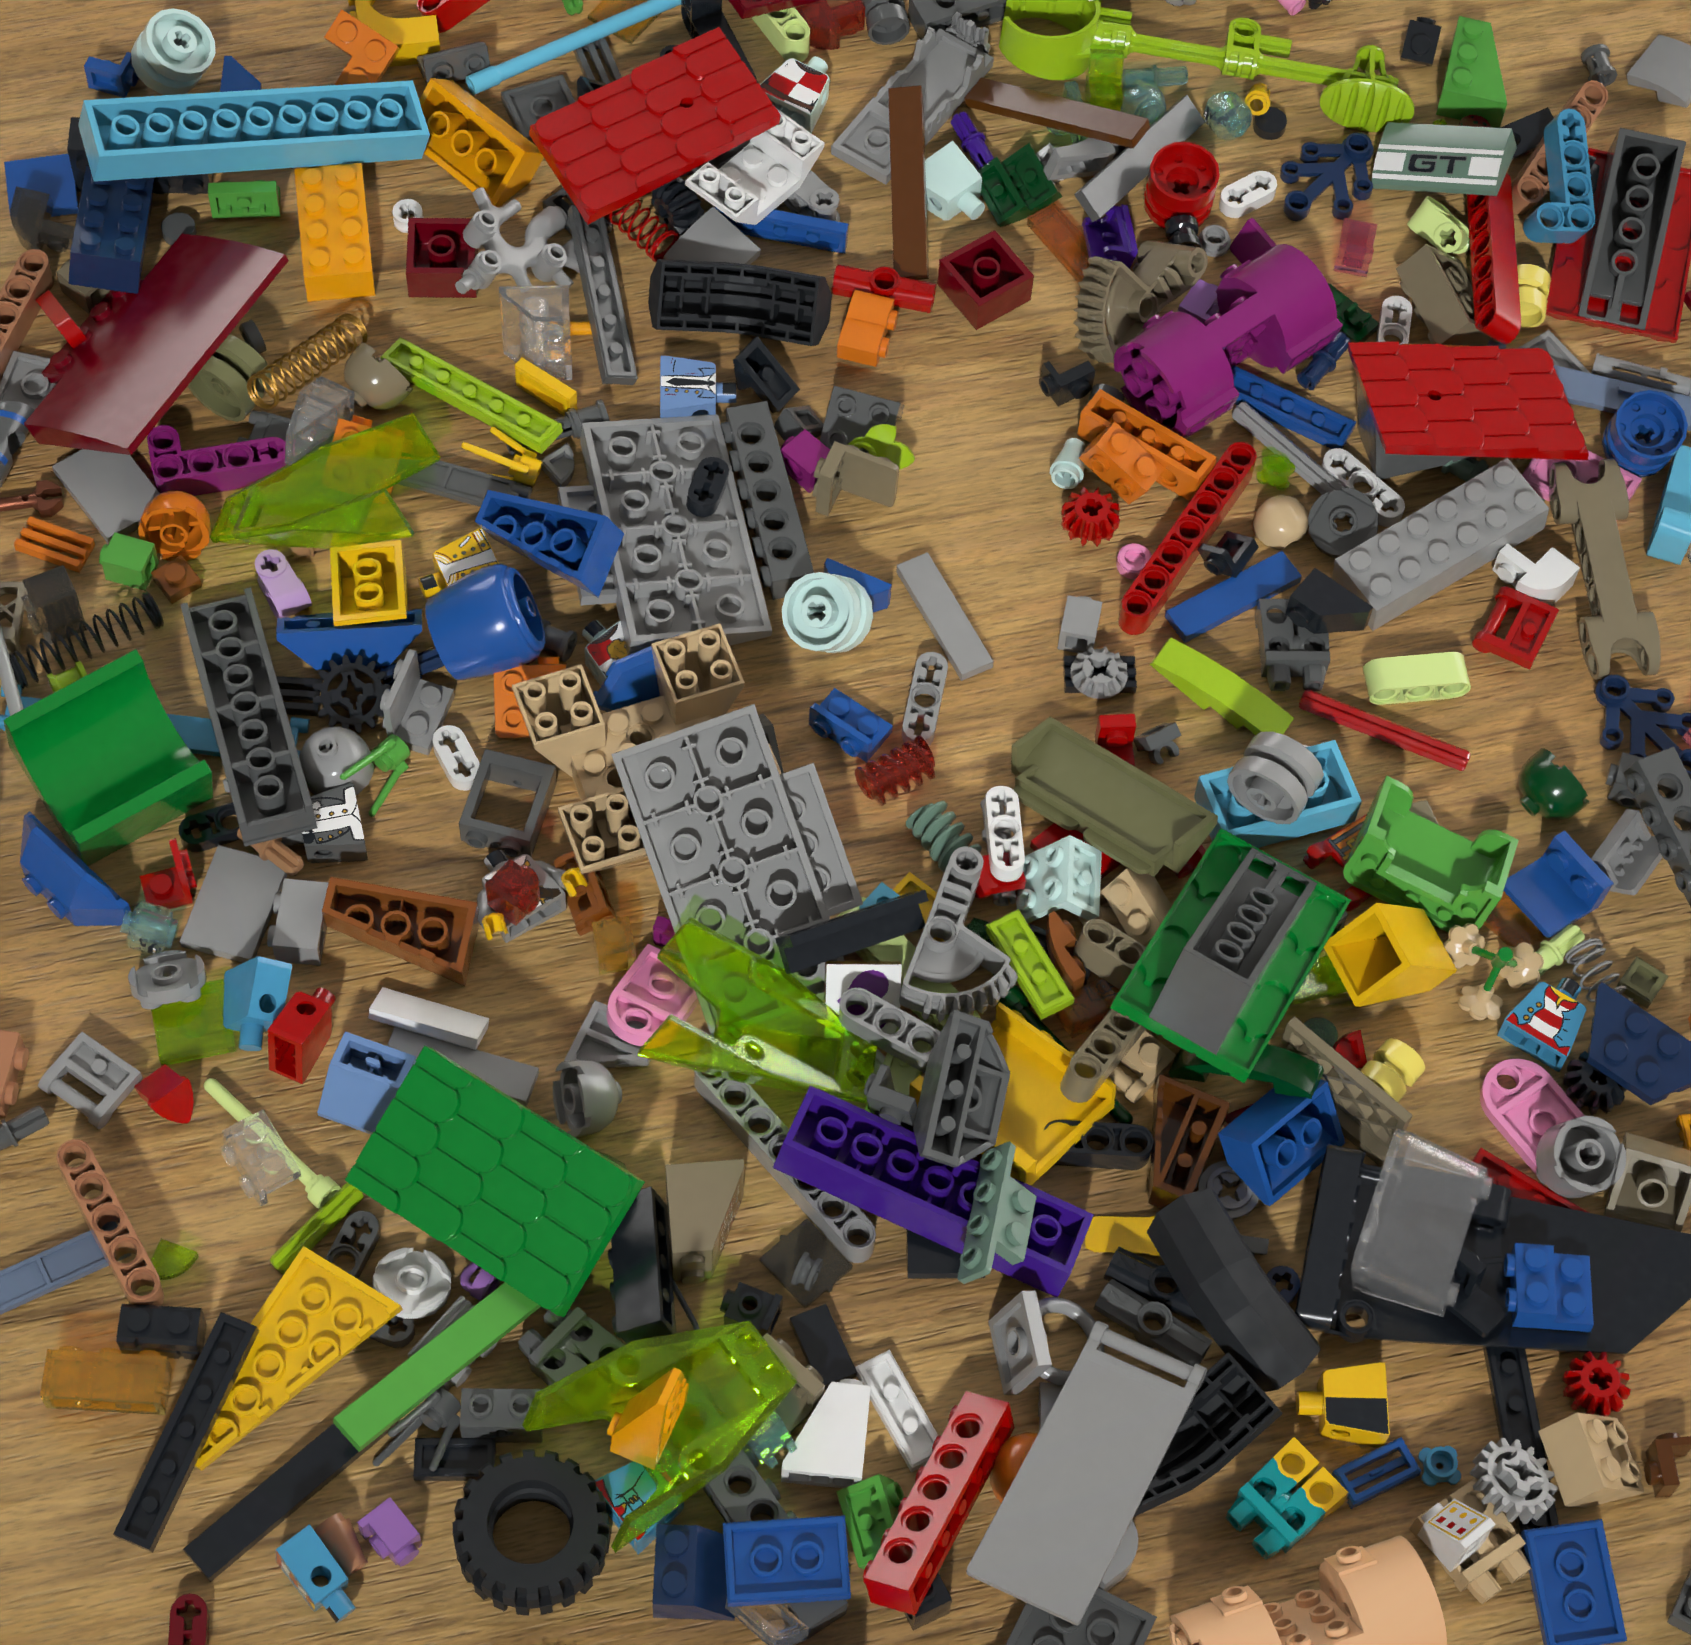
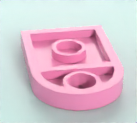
(648, 995)
(1527, 1109)

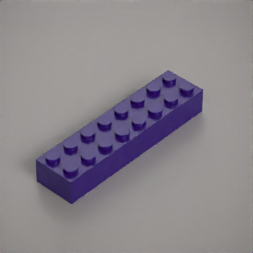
(881, 1172)

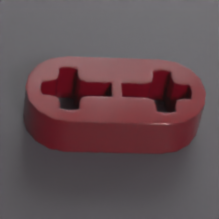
(200, 1624)

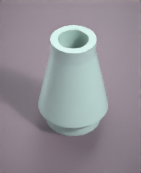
(1067, 468)

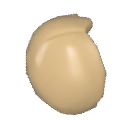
(1280, 521)

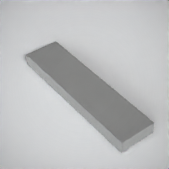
(944, 616)
(504, 1074)

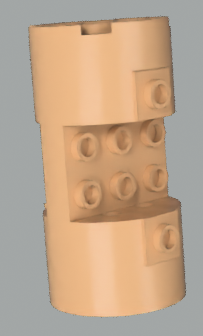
(1363, 1599)

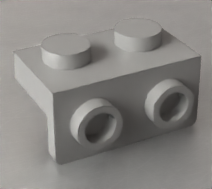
(1628, 853)

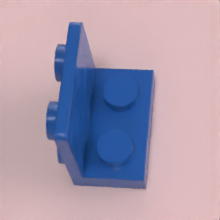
(1558, 886)

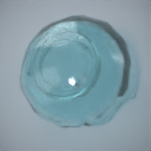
(1144, 101)

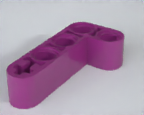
(258, 456)

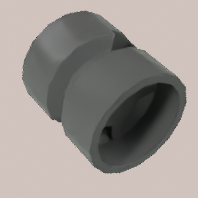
(886, 21)

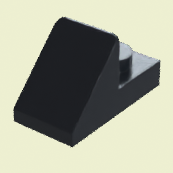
(762, 372)

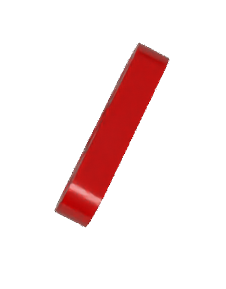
(61, 319)

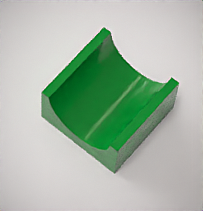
(107, 759)

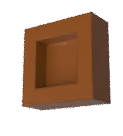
(176, 579)

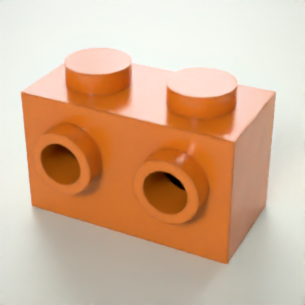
(1122, 463)

